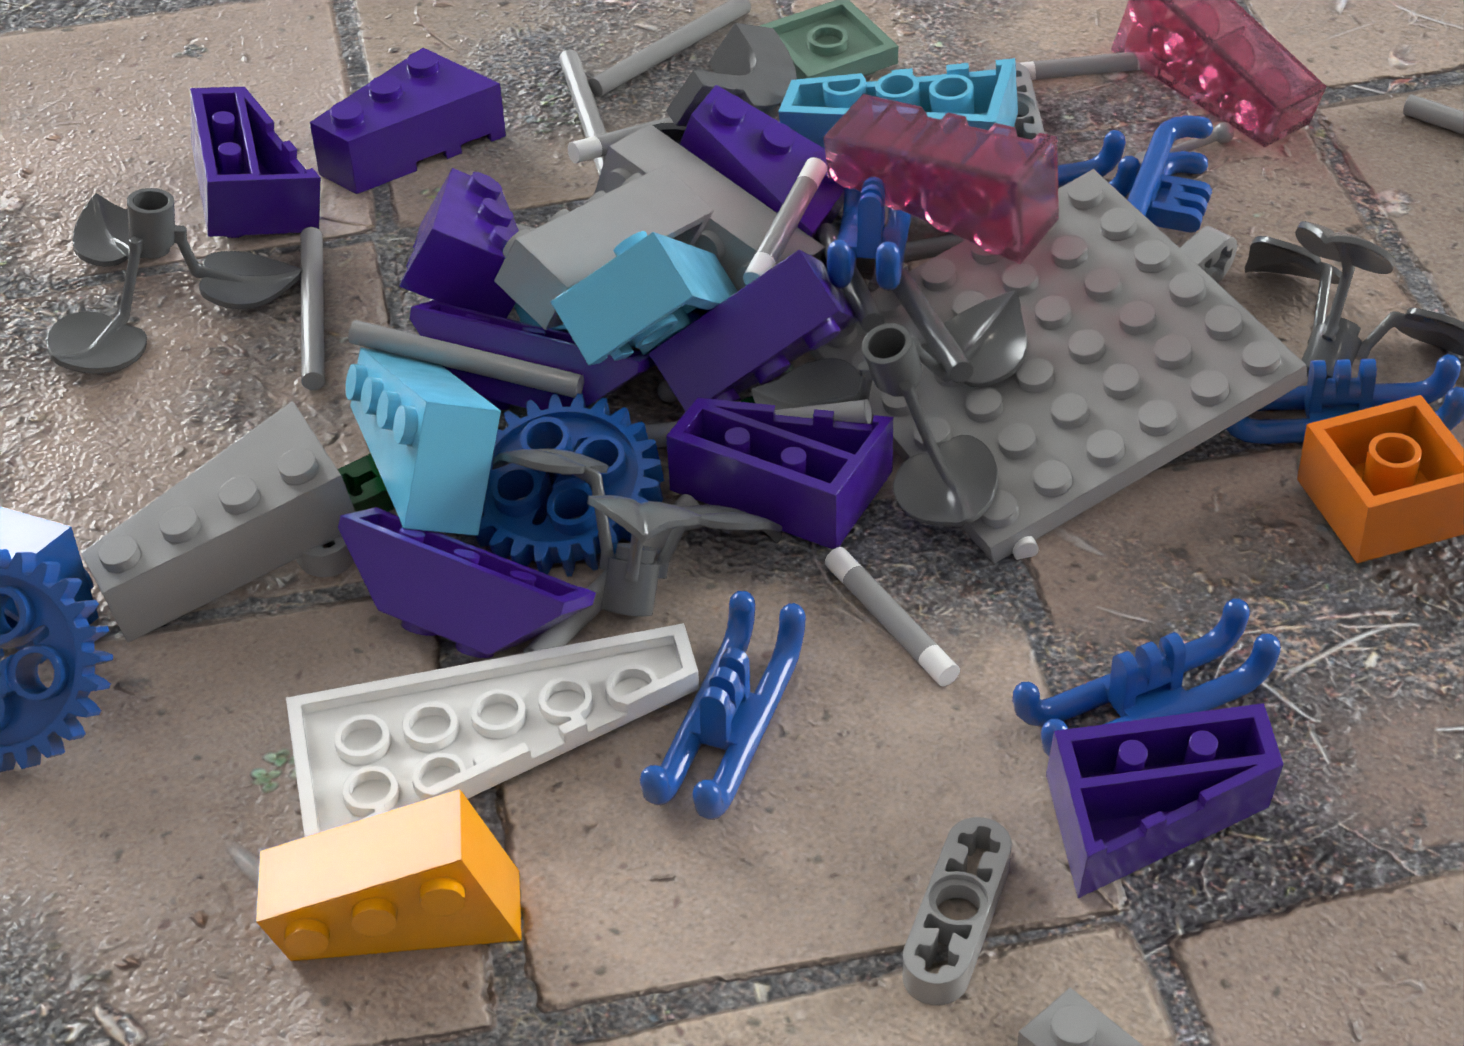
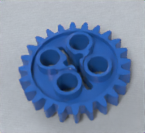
(540, 522)
(30, 713)

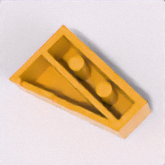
(391, 885)

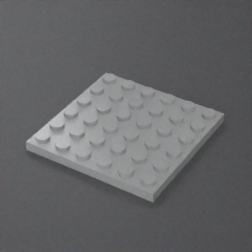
(1120, 371)

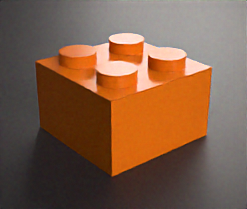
(1385, 477)

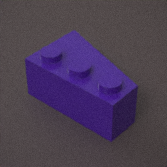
(404, 117)
(759, 155)
(245, 170)
(463, 245)
(755, 332)
(789, 469)
(1157, 786)

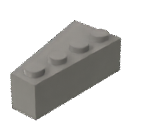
(738, 217)
(579, 242)
(222, 526)

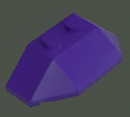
(524, 343)
(454, 586)

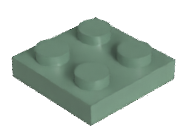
(835, 41)

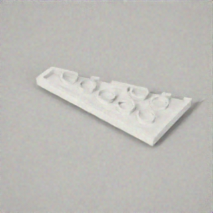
(474, 722)

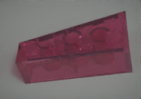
(1222, 64)
(950, 174)

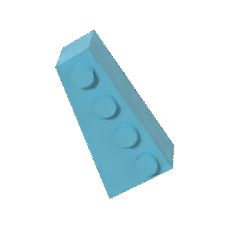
(982, 96)
(642, 296)
(426, 438)

